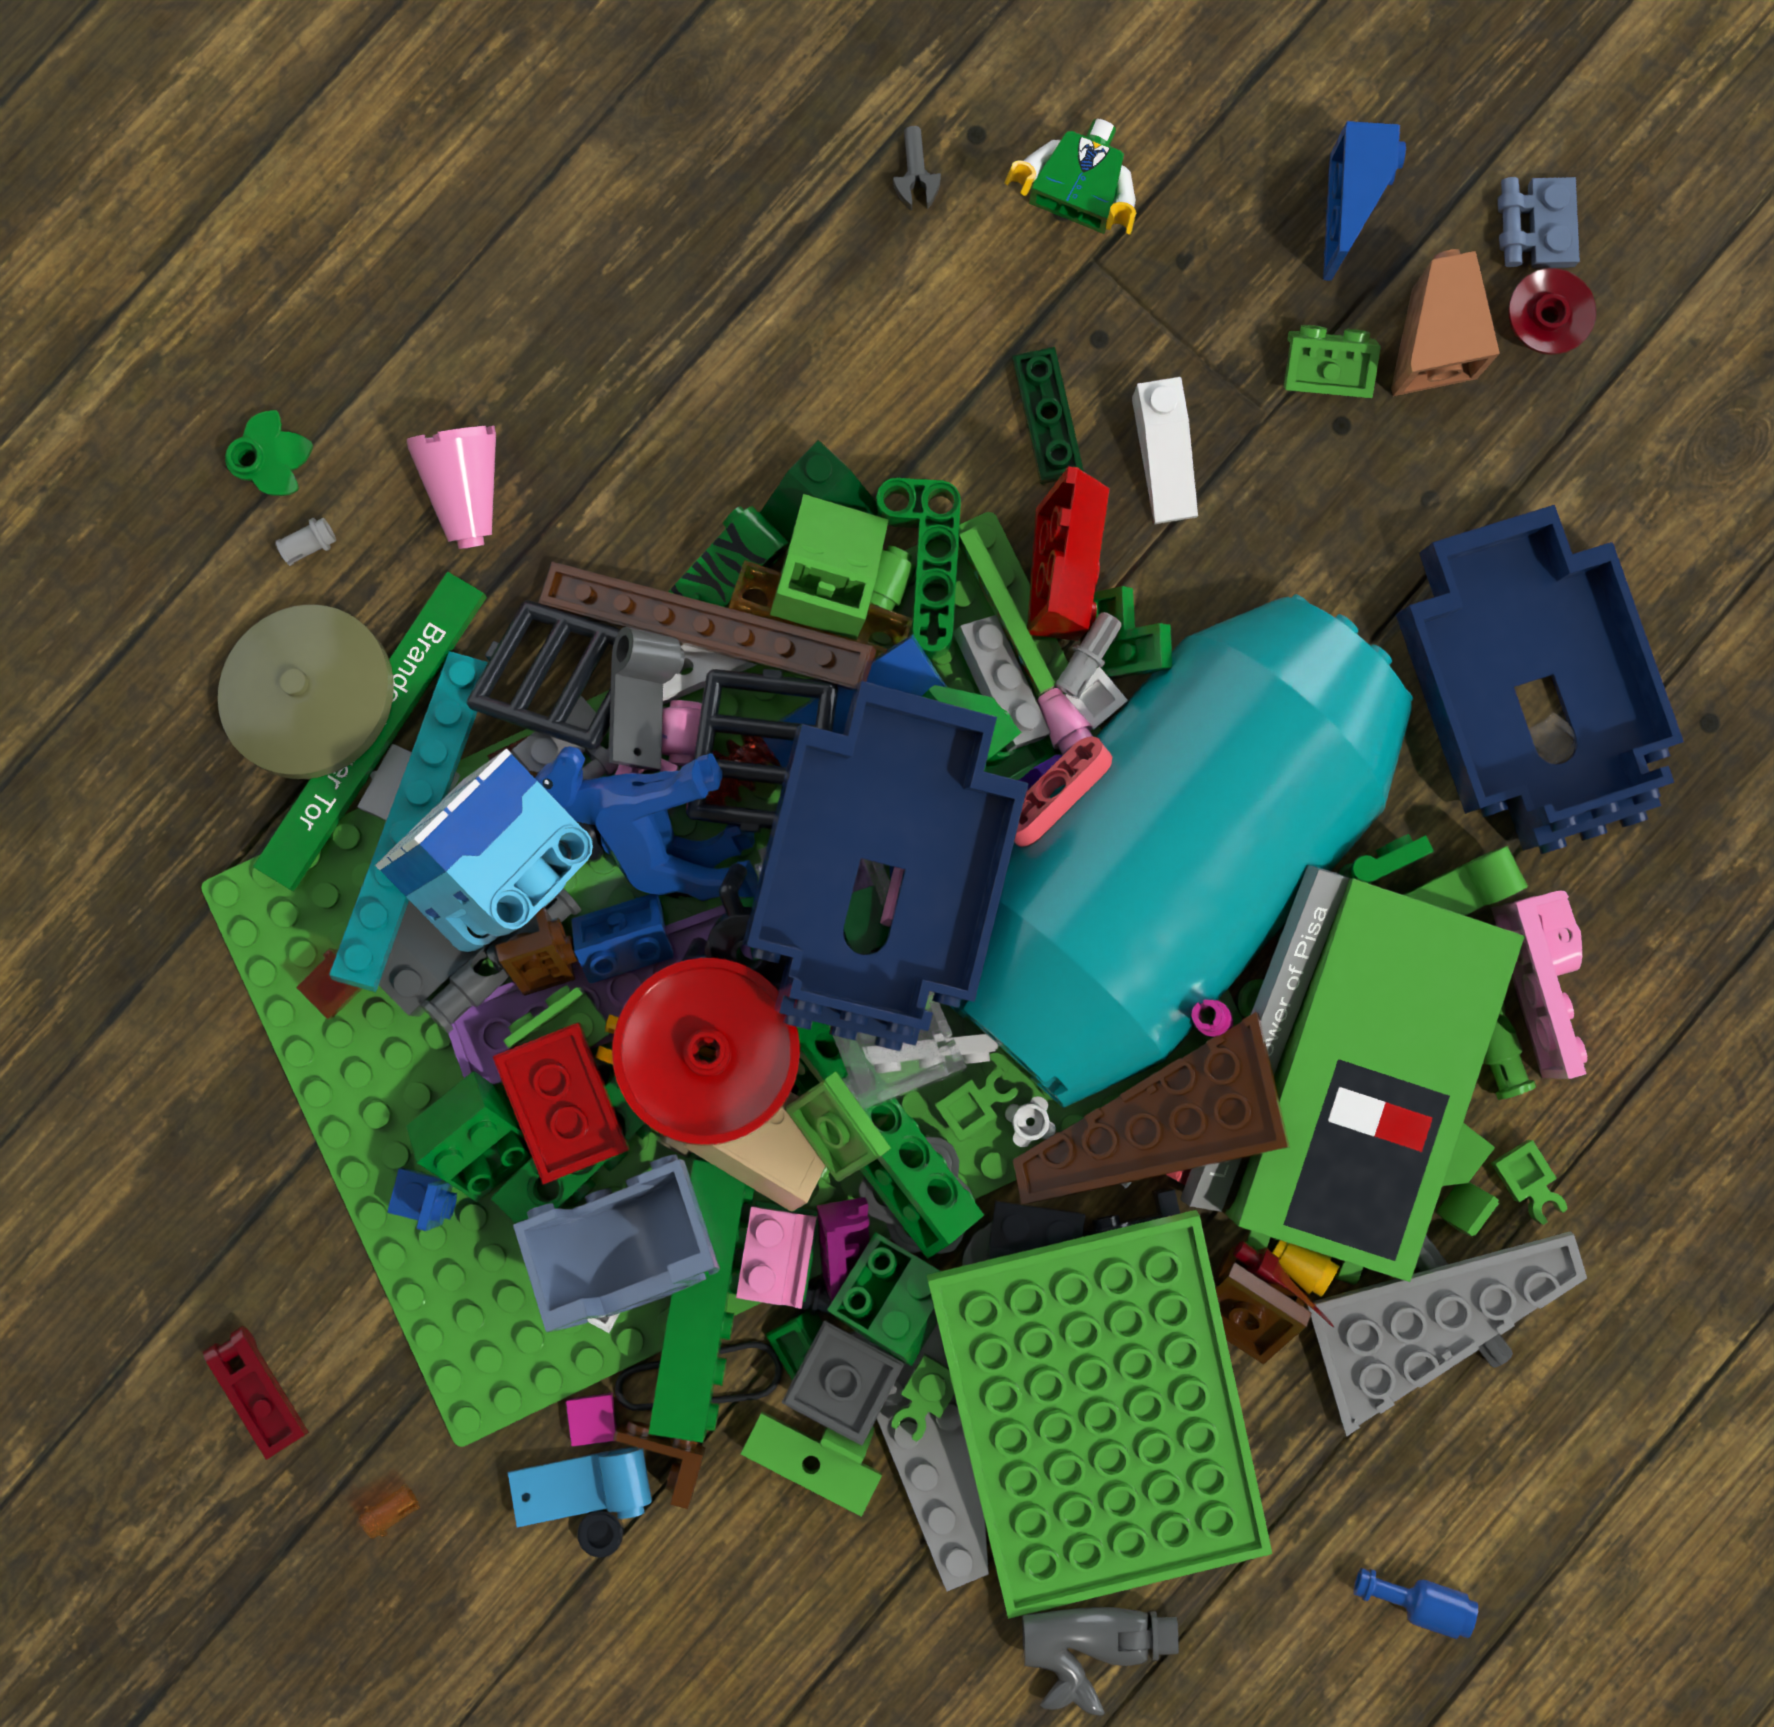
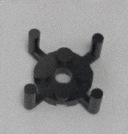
(730, 929)

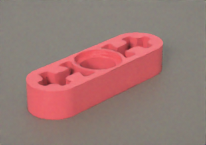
(1088, 762)

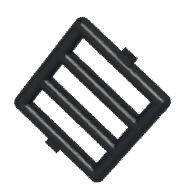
(516, 712)
(711, 722)

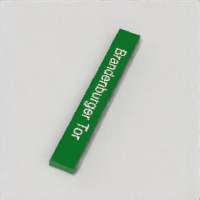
(330, 796)

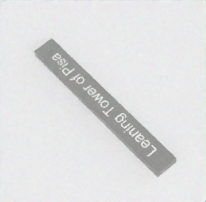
(1279, 1003)

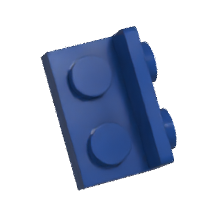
(621, 938)

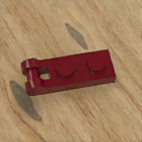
(255, 1393)

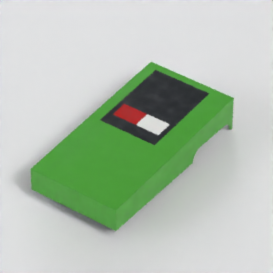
(1378, 1081)

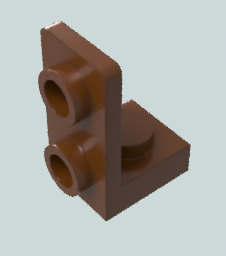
(682, 1476)

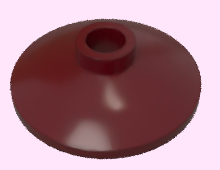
(1565, 298)

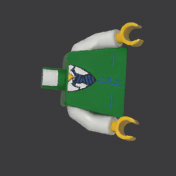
(1080, 179)

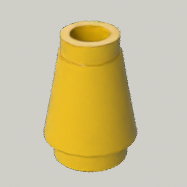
(1306, 1267)

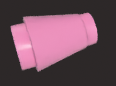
(1063, 719)

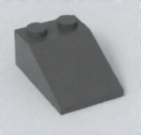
(420, 962)

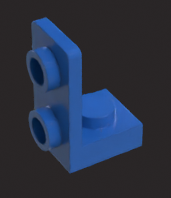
(422, 1198)

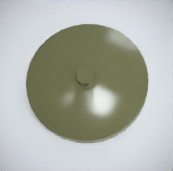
(305, 691)

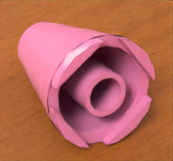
(459, 480)

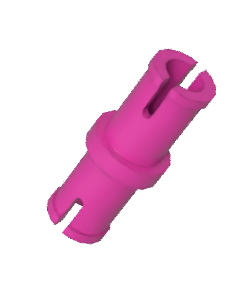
(1203, 1012)

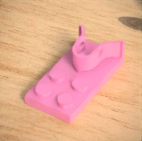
(1536, 981)

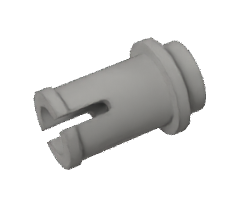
(306, 541)

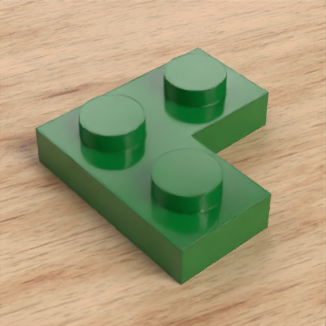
(1133, 649)

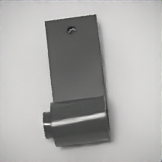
(639, 669)

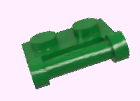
(1391, 857)

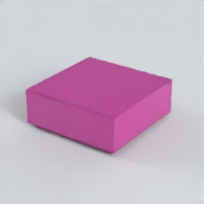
(591, 1419)

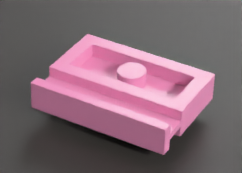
(776, 1257)

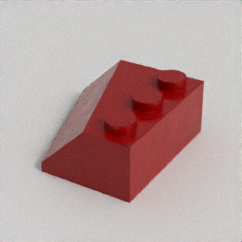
(1067, 556)

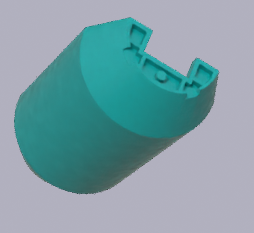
(1190, 850)

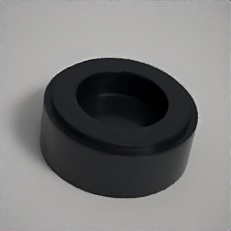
(600, 1533)

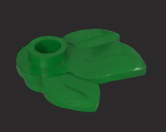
(275, 454)

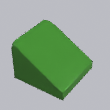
(1467, 1208)
(845, 1447)

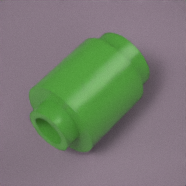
(892, 578)

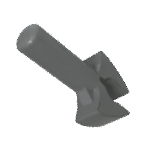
(916, 171)

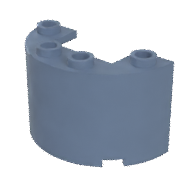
(617, 1247)

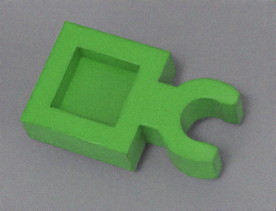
(969, 1107)
(1526, 1175)
(929, 1391)

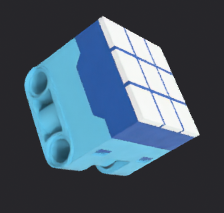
(488, 854)

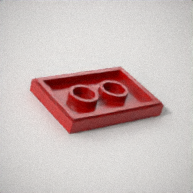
(561, 1102)

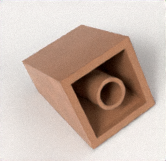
(1446, 326)

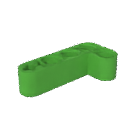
(1473, 883)

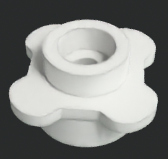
(1037, 1110)

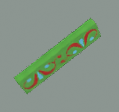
(1006, 612)

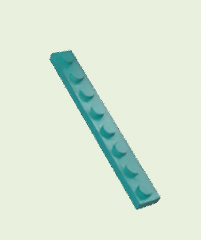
(422, 787)

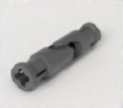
(470, 988)

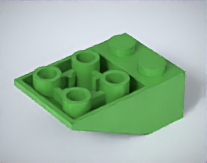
(830, 567)

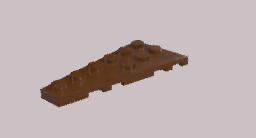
(1184, 1117)

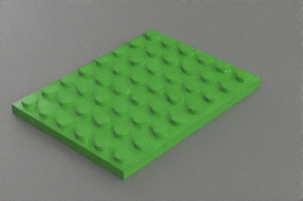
(1101, 1413)

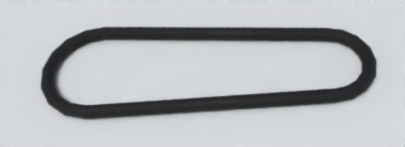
(720, 1399)

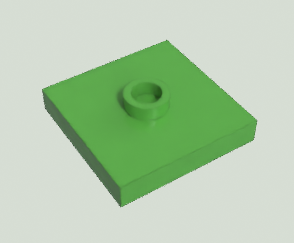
(837, 1127)

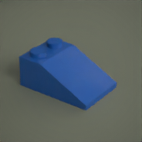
(1359, 172)

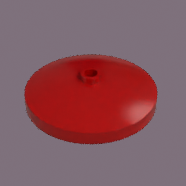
(698, 1007)

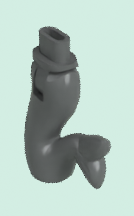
(1103, 1633)

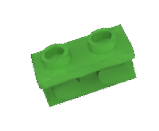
(1332, 362)
(564, 1009)

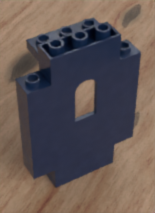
(1525, 609)
(904, 794)

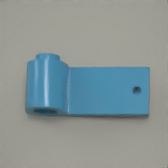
(582, 1485)

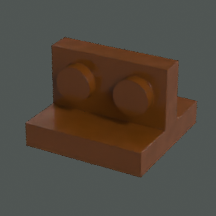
(1256, 1313)

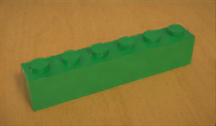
(700, 1315)

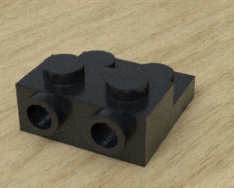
(1029, 1227)

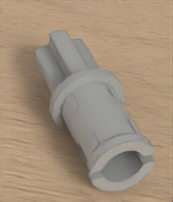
(1088, 655)

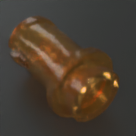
(388, 1512)

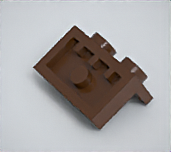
(539, 958)

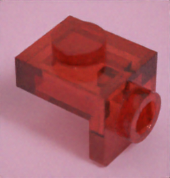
(324, 992)

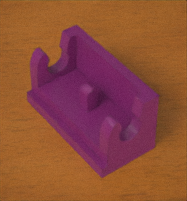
(841, 1240)

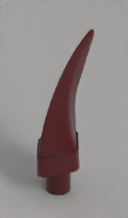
(1267, 1267)

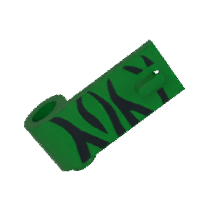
(716, 571)

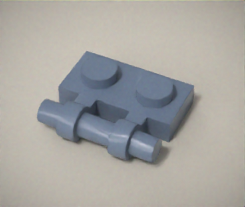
(1552, 220)

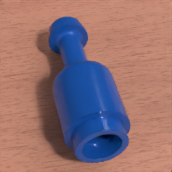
(1426, 1603)

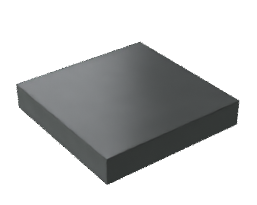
(843, 1382)

